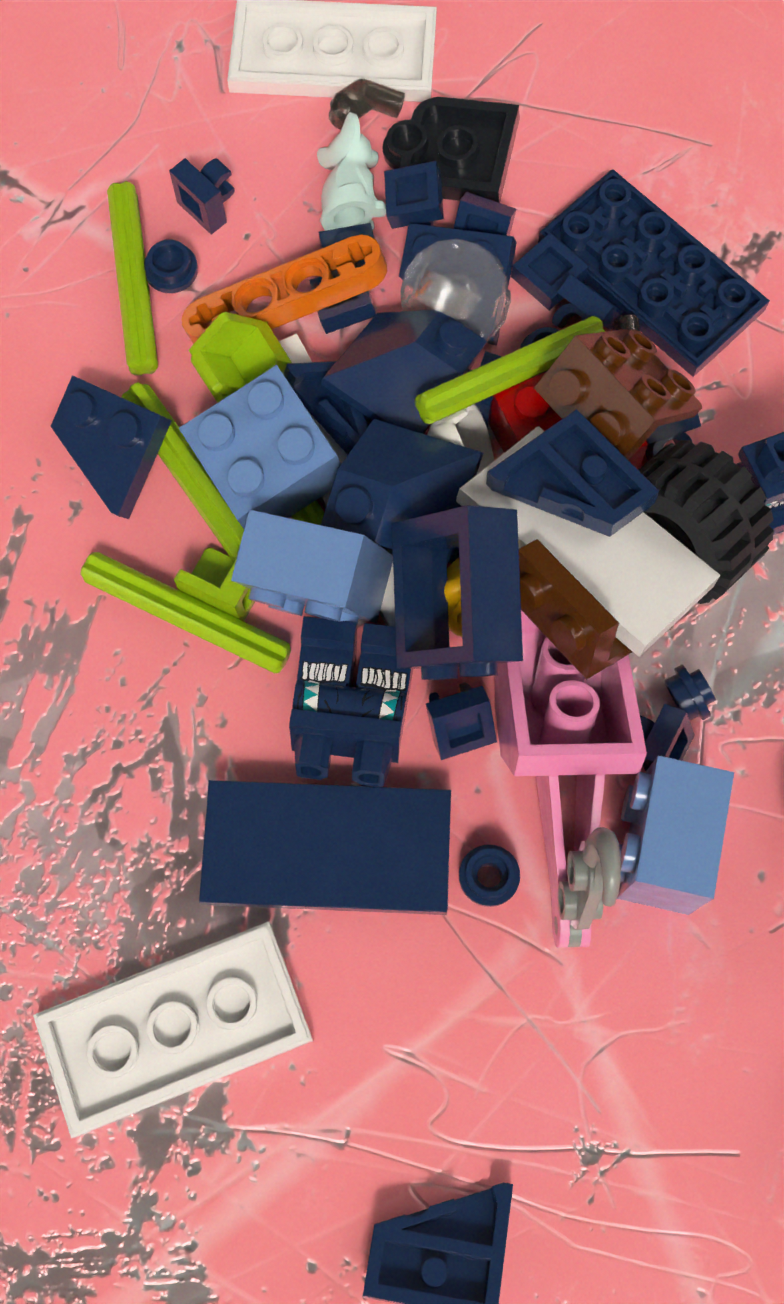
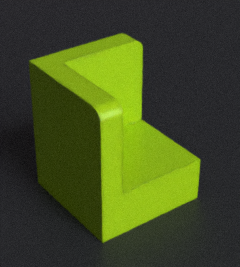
(237, 352)
(213, 584)

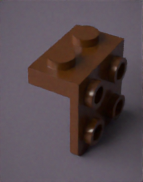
(618, 387)
(567, 612)

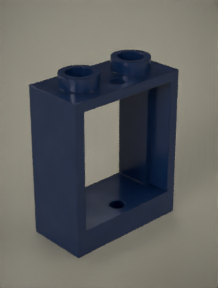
(488, 592)

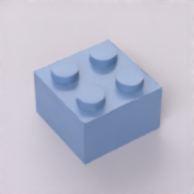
(263, 449)
(312, 566)
(674, 835)

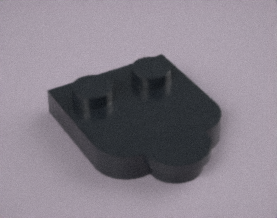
(464, 137)

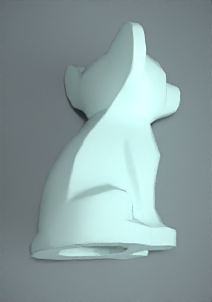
(348, 190)

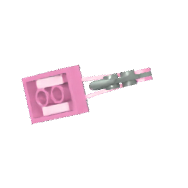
(570, 725)

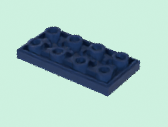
(657, 272)
(326, 847)

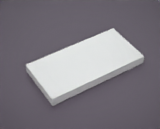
(328, 45)
(635, 574)
(171, 1029)

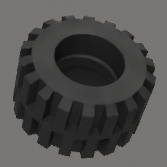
(710, 509)

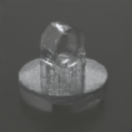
(460, 282)

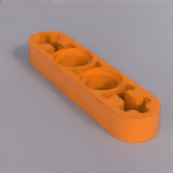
(282, 285)

